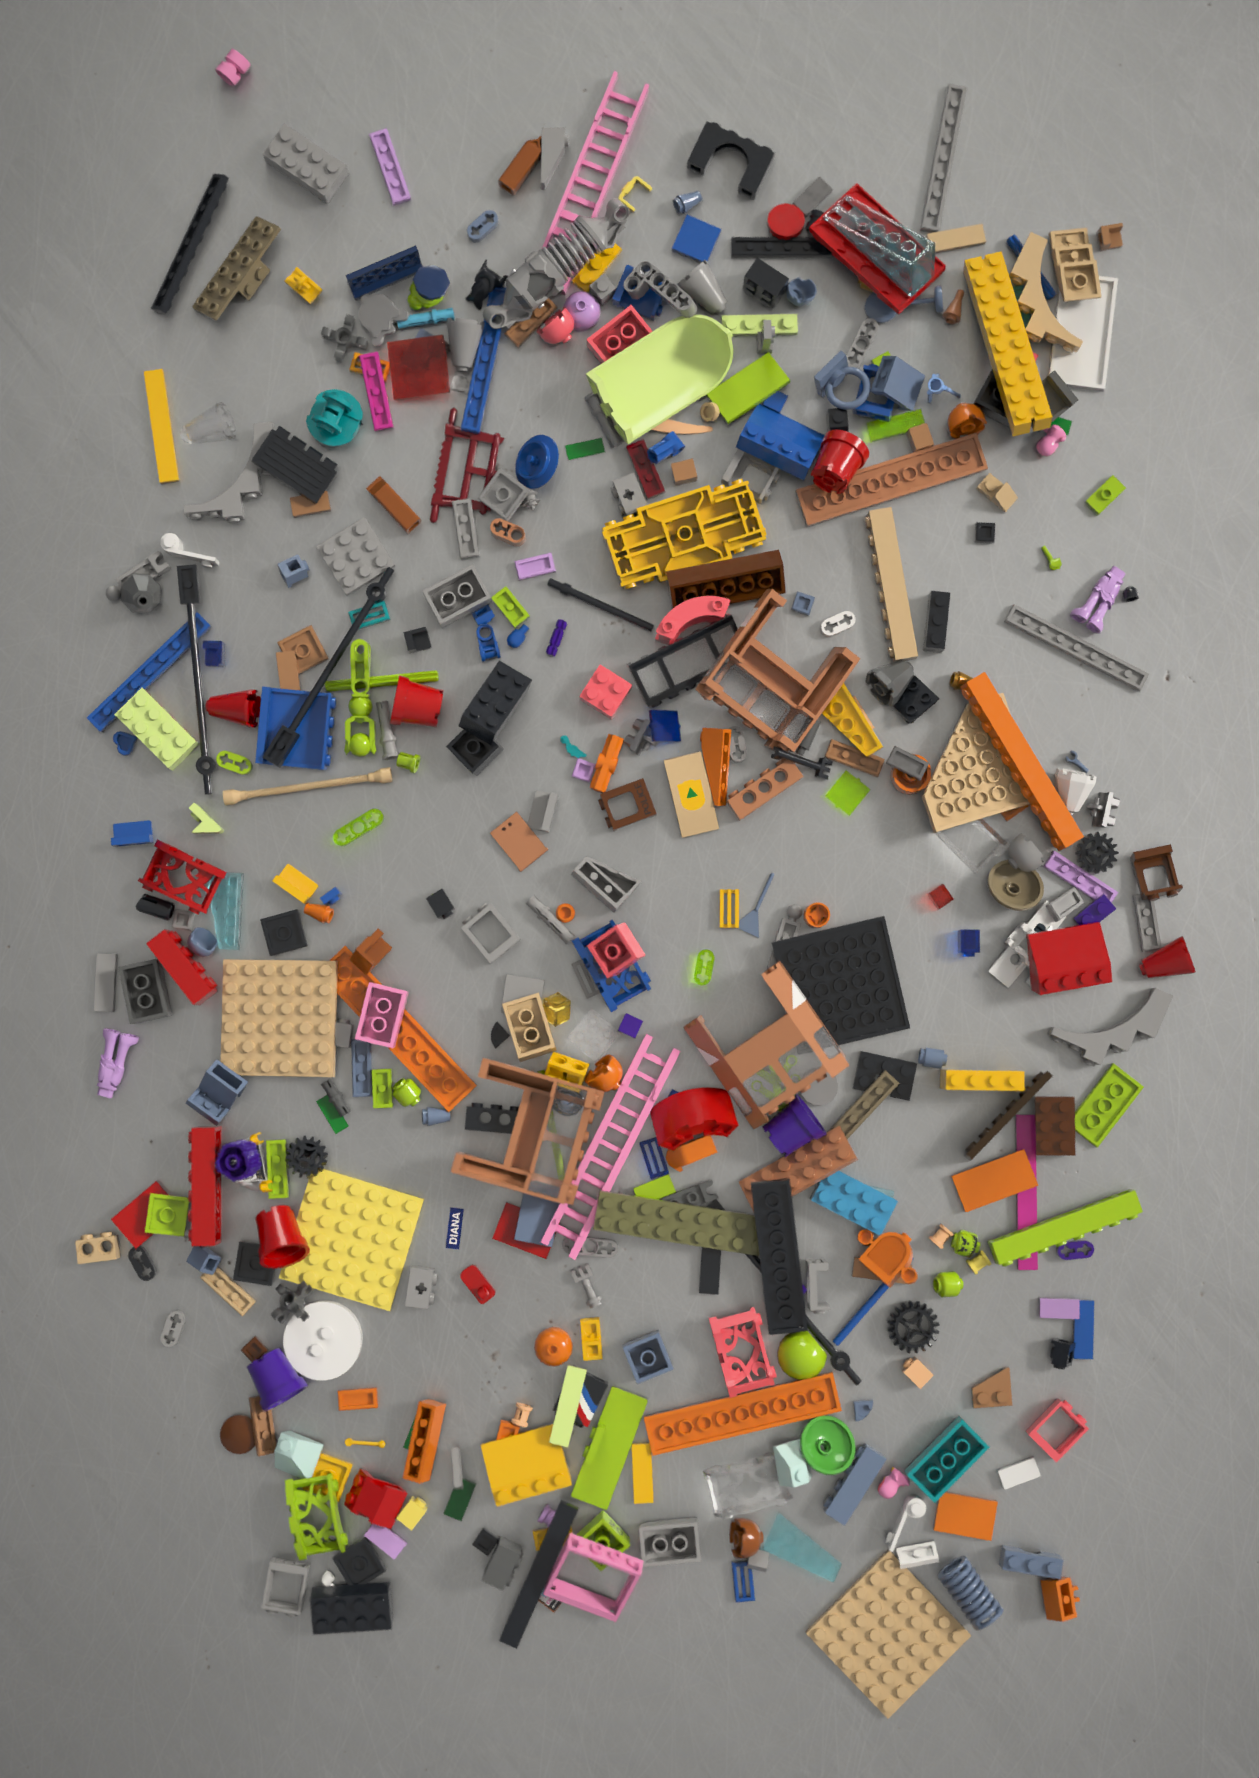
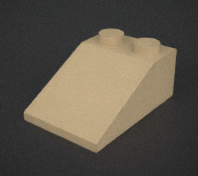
(529, 1027)

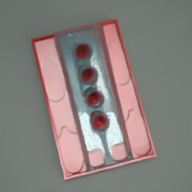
(878, 248)

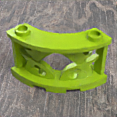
(307, 1544)

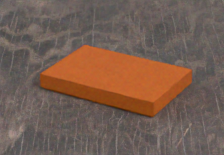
(965, 1516)

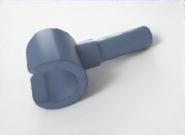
(1076, 762)

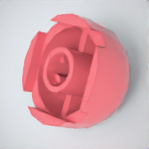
(557, 327)

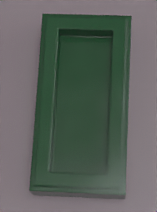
(459, 1500)

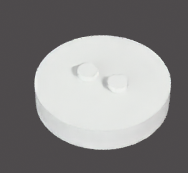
(325, 1342)

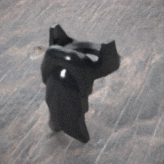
(485, 283)

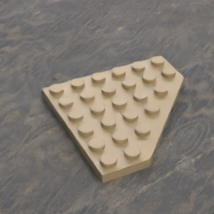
(970, 778)

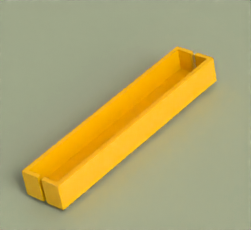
(1007, 344)

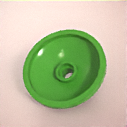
(837, 1444)

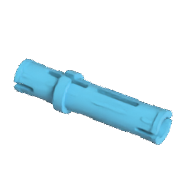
(427, 318)

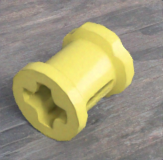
(978, 1262)

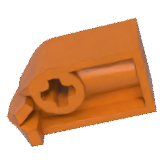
(690, 1152)

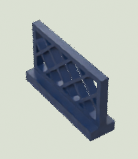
(384, 272)

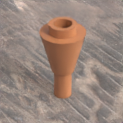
(953, 312)

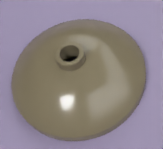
(1026, 887)

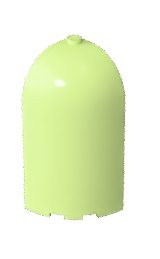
(662, 373)

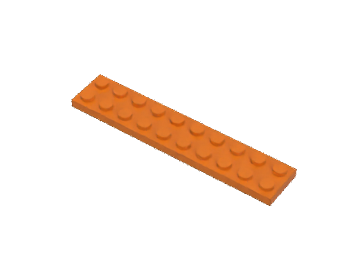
(414, 1045)
(742, 1414)

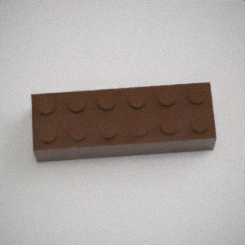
(733, 578)

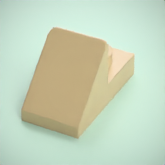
(997, 492)

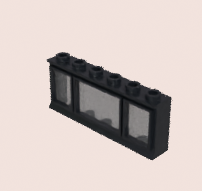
(682, 662)

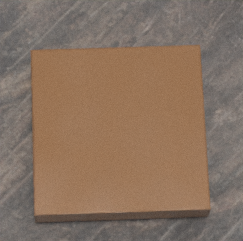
(307, 648)

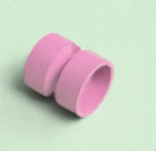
(233, 67)

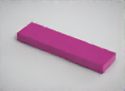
(376, 391)

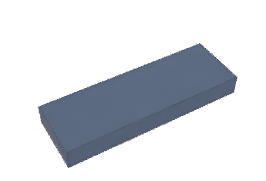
(361, 1068)

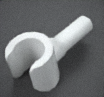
(327, 1578)

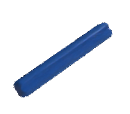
(1016, 247)

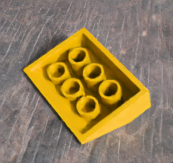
(525, 1465)

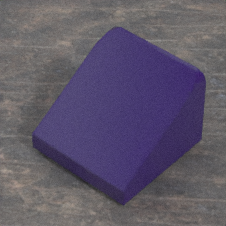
(630, 1025)

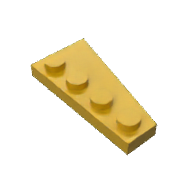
(851, 721)

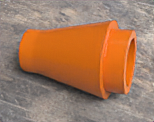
(322, 913)

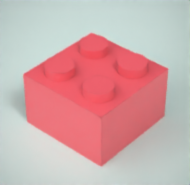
(605, 692)
(616, 950)

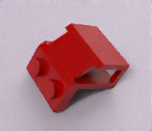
(375, 1499)

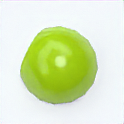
(801, 1355)

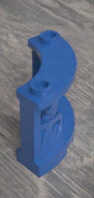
(605, 990)

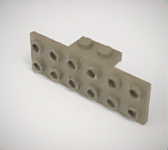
(240, 271)

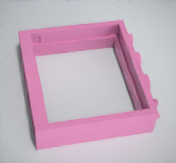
(584, 1598)

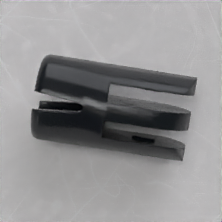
(155, 907)

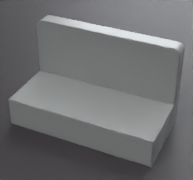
(542, 811)

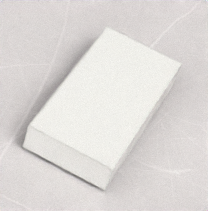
(1018, 1473)

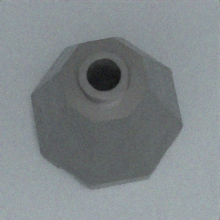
(140, 586)
(890, 681)

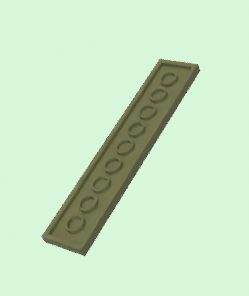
(676, 1222)

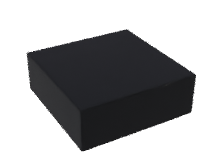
(984, 532)
(485, 1541)

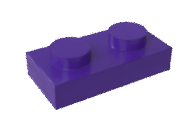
(1095, 911)

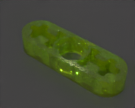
(349, 839)

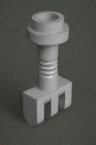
(583, 1277)

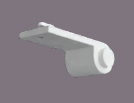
(174, 547)
(913, 1507)

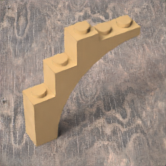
(1042, 322)

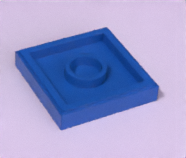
(696, 239)

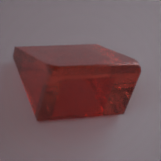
(940, 896)

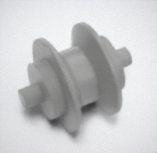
(530, 500)

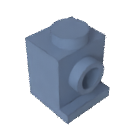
(293, 570)

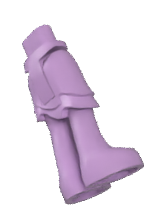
(1105, 593)
(112, 1069)

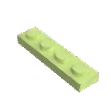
(751, 324)

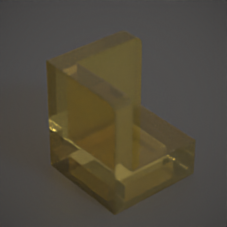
(557, 1009)

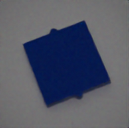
(664, 726)

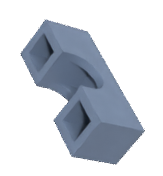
(1040, 1564)

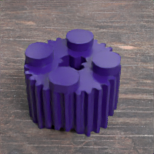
(238, 1160)

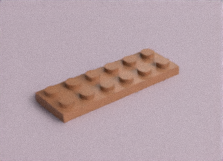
(807, 1164)

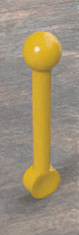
(348, 1442)

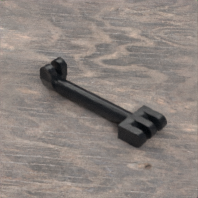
(818, 766)

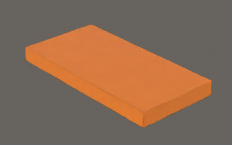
(994, 1180)

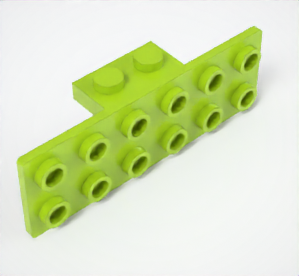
(609, 1447)

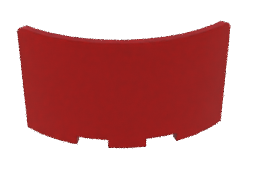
(693, 1113)

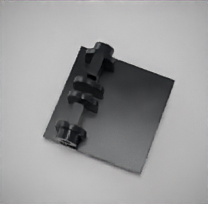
(915, 700)

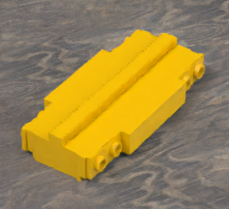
(684, 532)

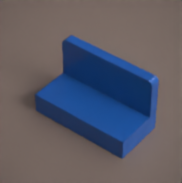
(132, 833)

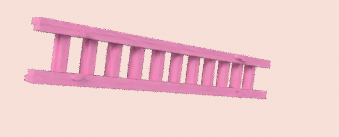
(606, 1186)

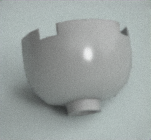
(1024, 854)

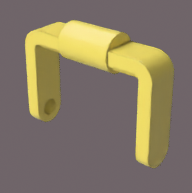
(627, 188)

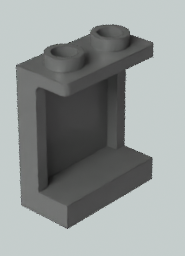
(1058, 395)

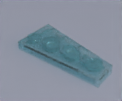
(228, 910)
(798, 1548)

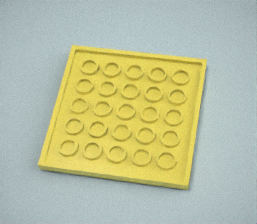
(354, 1238)

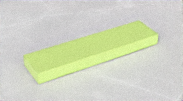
(567, 1406)

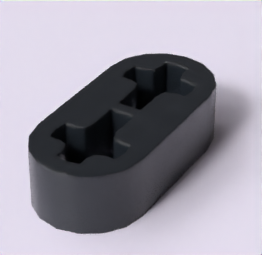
(146, 1260)

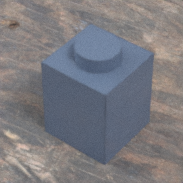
(204, 1259)

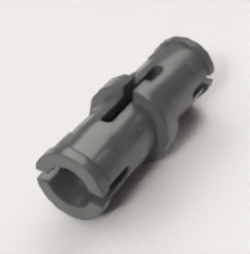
(335, 1097)

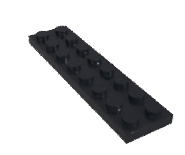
(779, 1256)

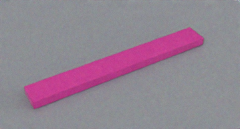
(1027, 1200)

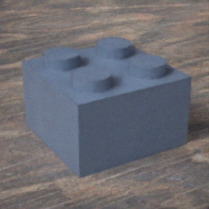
(647, 1356)

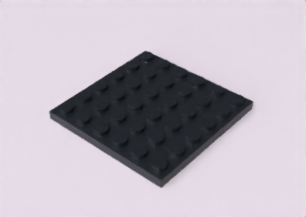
(848, 978)

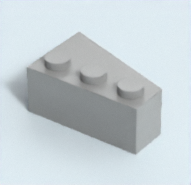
(605, 883)

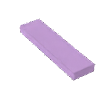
(390, 166)
(1078, 877)

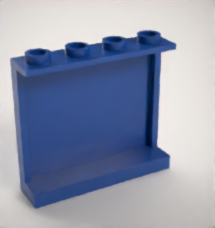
(280, 708)

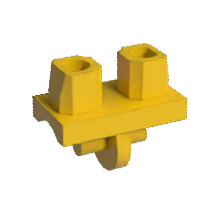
(303, 285)

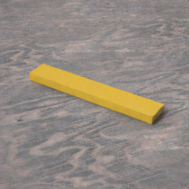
(161, 426)

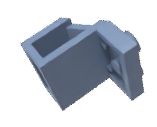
(217, 1092)

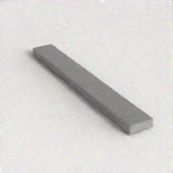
(943, 158)
(1076, 647)

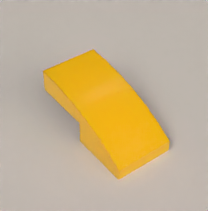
(591, 1338)

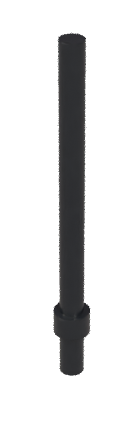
(567, 589)

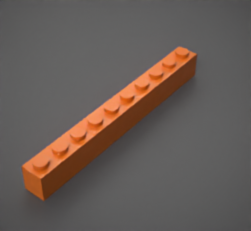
(1021, 761)

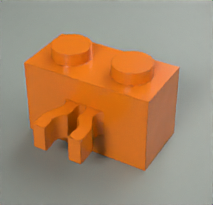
(1059, 1598)

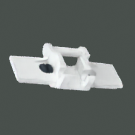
(1017, 944)

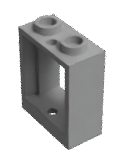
(470, 921)
(288, 1566)

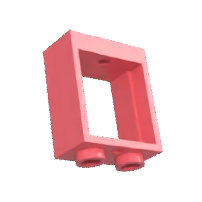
(1069, 1441)

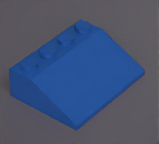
(780, 441)

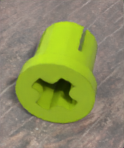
(408, 761)

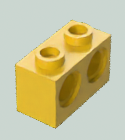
(566, 1068)

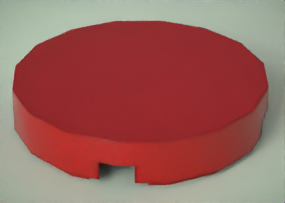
(786, 221)

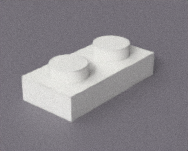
(917, 1555)

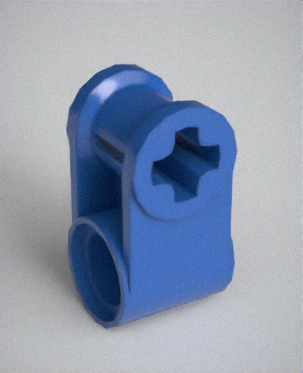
(487, 644)

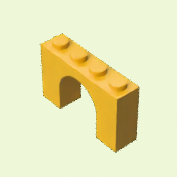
(982, 1080)

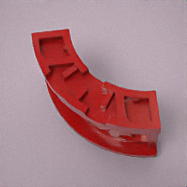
(206, 871)

